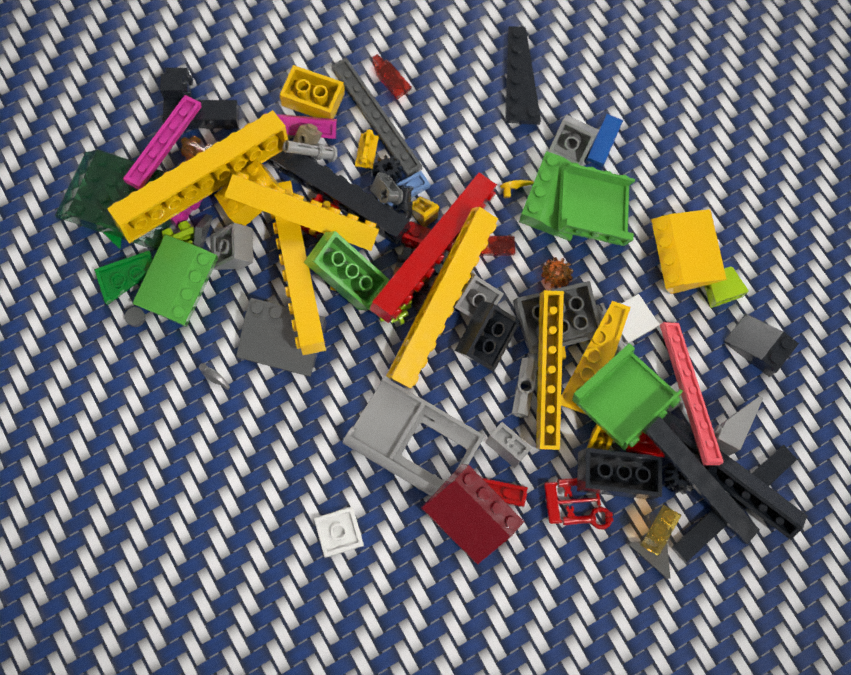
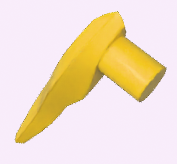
(507, 186)

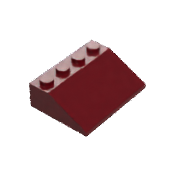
(472, 513)

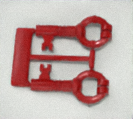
(571, 519)

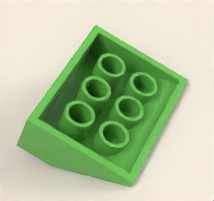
(543, 200)
(175, 280)

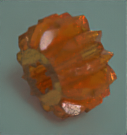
(550, 270)

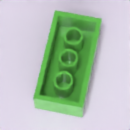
(346, 270)

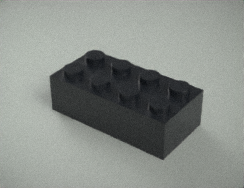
(619, 474)

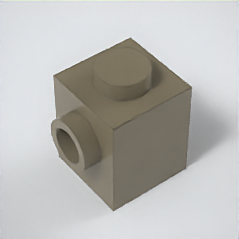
(308, 134)

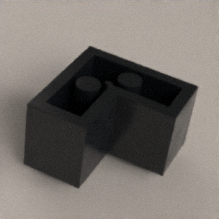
(176, 83)

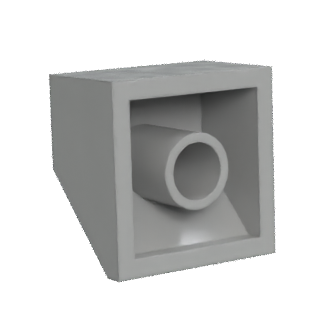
(573, 140)
(233, 247)

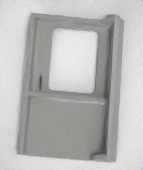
(391, 422)

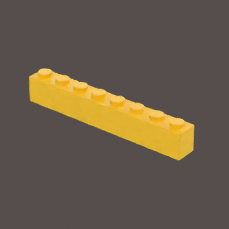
(299, 211)
(549, 370)

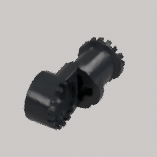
(406, 204)

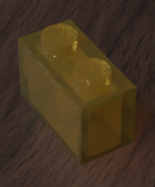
(661, 530)

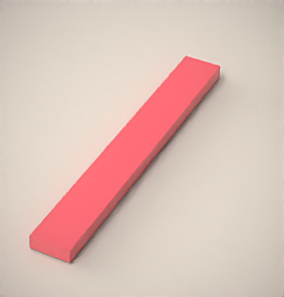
(691, 394)

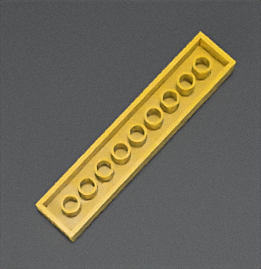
(198, 177)

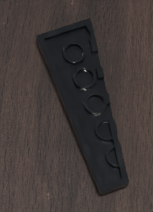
(521, 92)

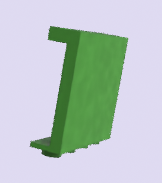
(594, 204)
(625, 397)

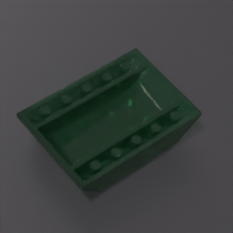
(98, 186)

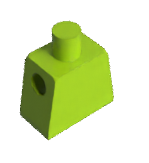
(727, 290)

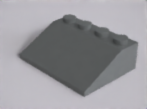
(579, 315)
(270, 338)

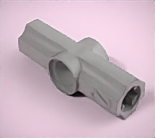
(523, 398)

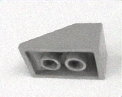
(733, 431)

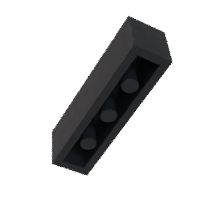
(211, 115)

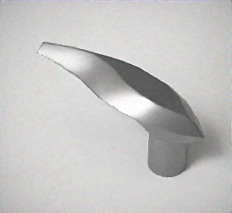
(213, 376)

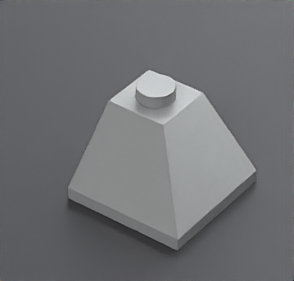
(474, 292)

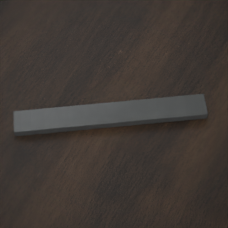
(376, 117)

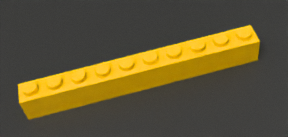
(300, 285)
(442, 297)

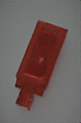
(390, 77)

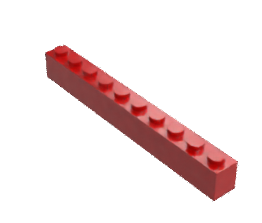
(431, 250)

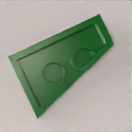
(122, 275)

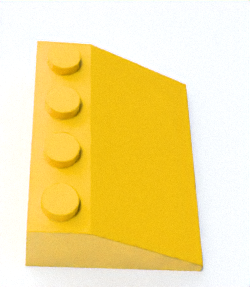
(688, 250)

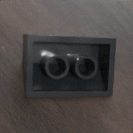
(487, 335)

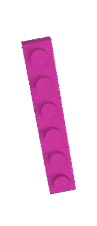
(162, 142)

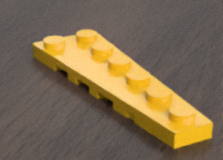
(598, 353)

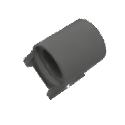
(386, 189)

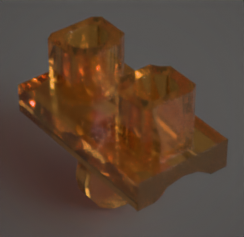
(192, 147)

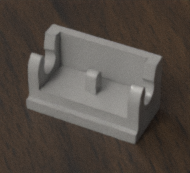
(508, 444)

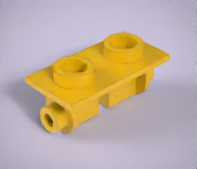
(366, 150)

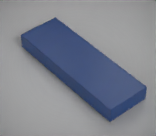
(604, 140)

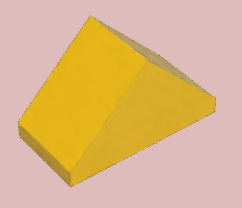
(425, 211)
(599, 439)

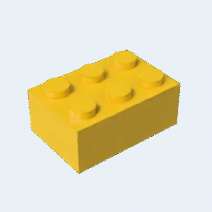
(312, 93)
(240, 212)

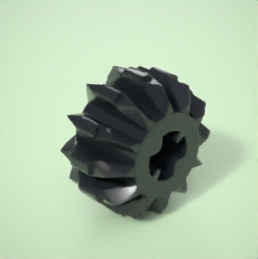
(393, 167)
(673, 474)

